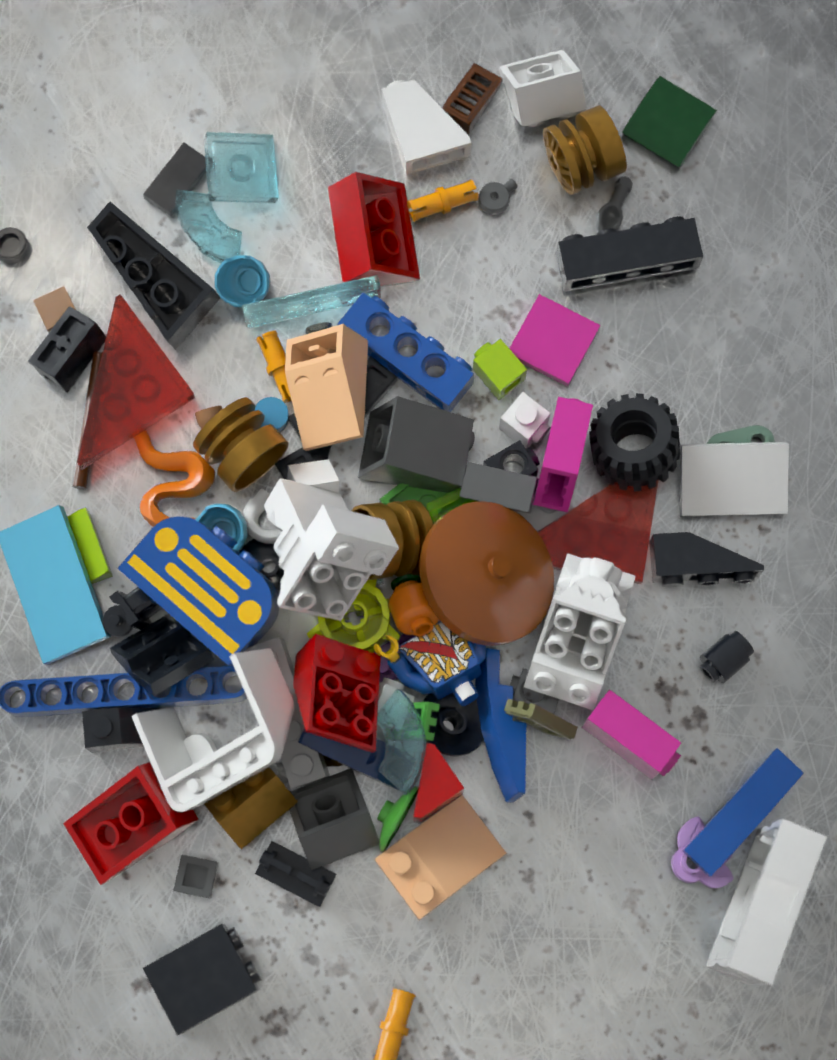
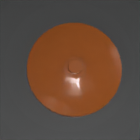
(486, 573)

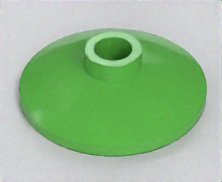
(392, 817)

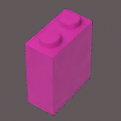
(563, 454)
(633, 736)

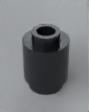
(726, 657)

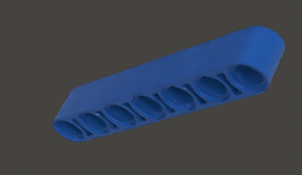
(107, 697)

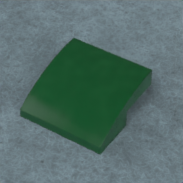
(669, 121)

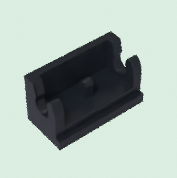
(68, 348)

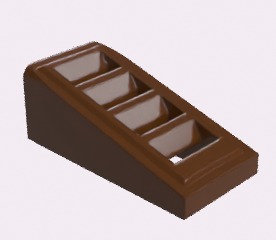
(468, 121)

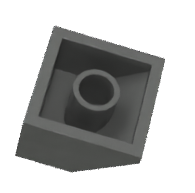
(332, 819)

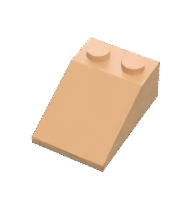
(440, 857)

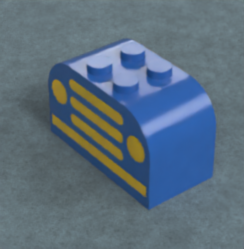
(205, 584)

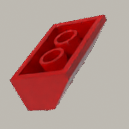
(373, 229)

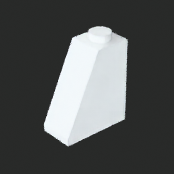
(422, 128)

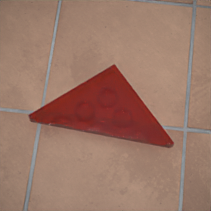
(131, 389)
(606, 526)

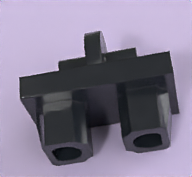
(130, 613)

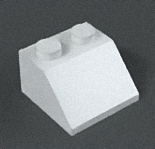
(544, 88)

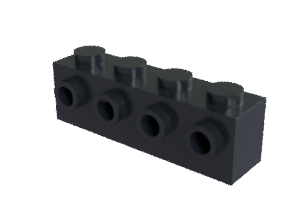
(629, 253)

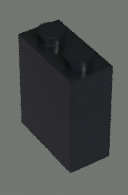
(202, 978)

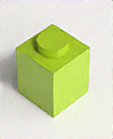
(498, 368)

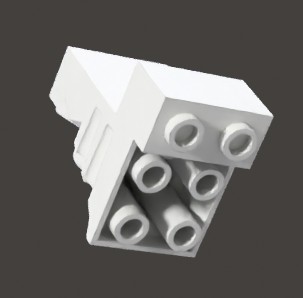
(324, 548)
(580, 631)

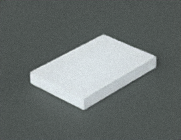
(734, 478)

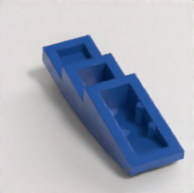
(502, 736)
(743, 812)

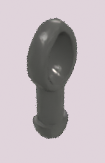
(611, 213)

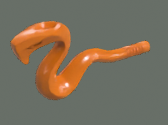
(199, 480)

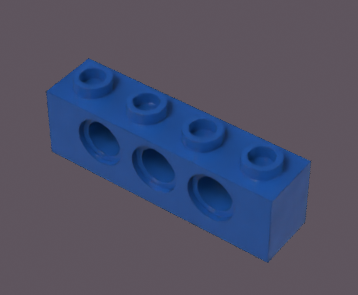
(440, 391)

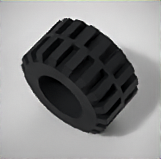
(628, 418)

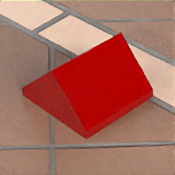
(437, 785)

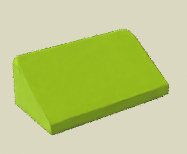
(89, 545)

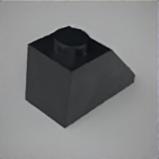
(111, 729)

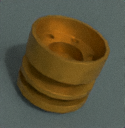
(585, 149)
(240, 444)
(409, 525)

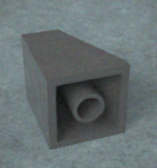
(416, 446)

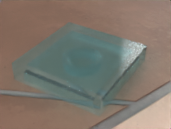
(241, 167)

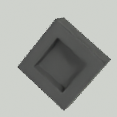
(195, 876)

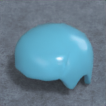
(242, 280)
(228, 519)

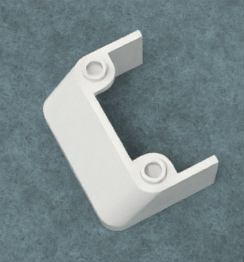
(192, 767)

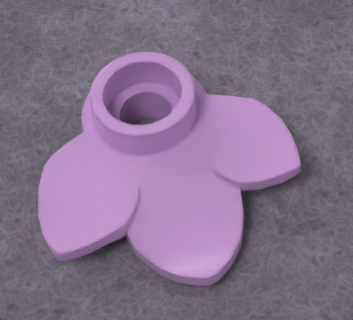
(683, 872)

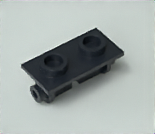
(294, 874)

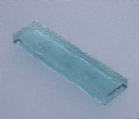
(309, 301)

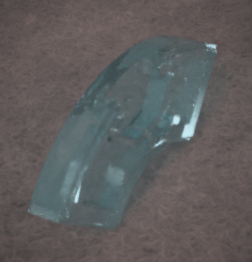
(204, 226)
(404, 742)

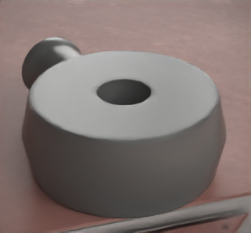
(499, 191)

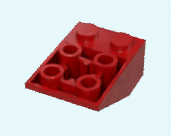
(338, 691)

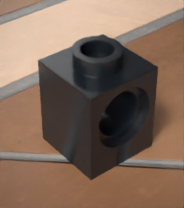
(518, 453)

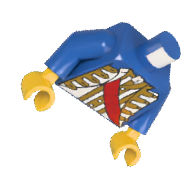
(437, 663)

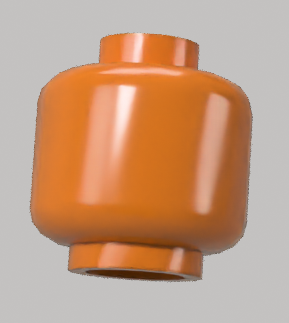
(411, 609)

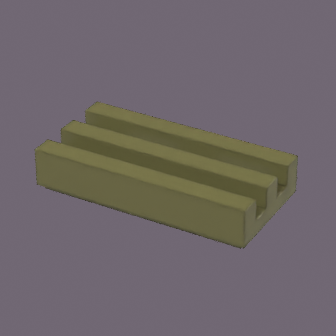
(540, 719)

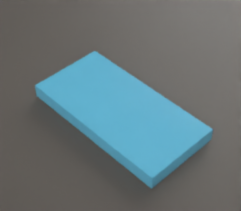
(53, 585)

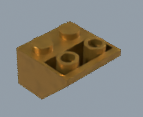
(251, 806)

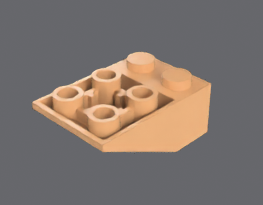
(328, 385)

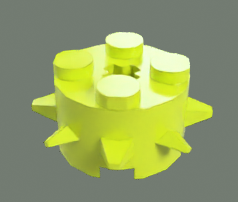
(372, 628)

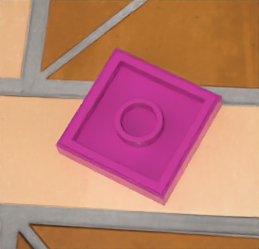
(554, 340)

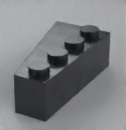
(160, 281)

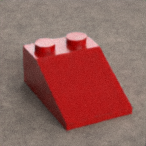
(126, 823)

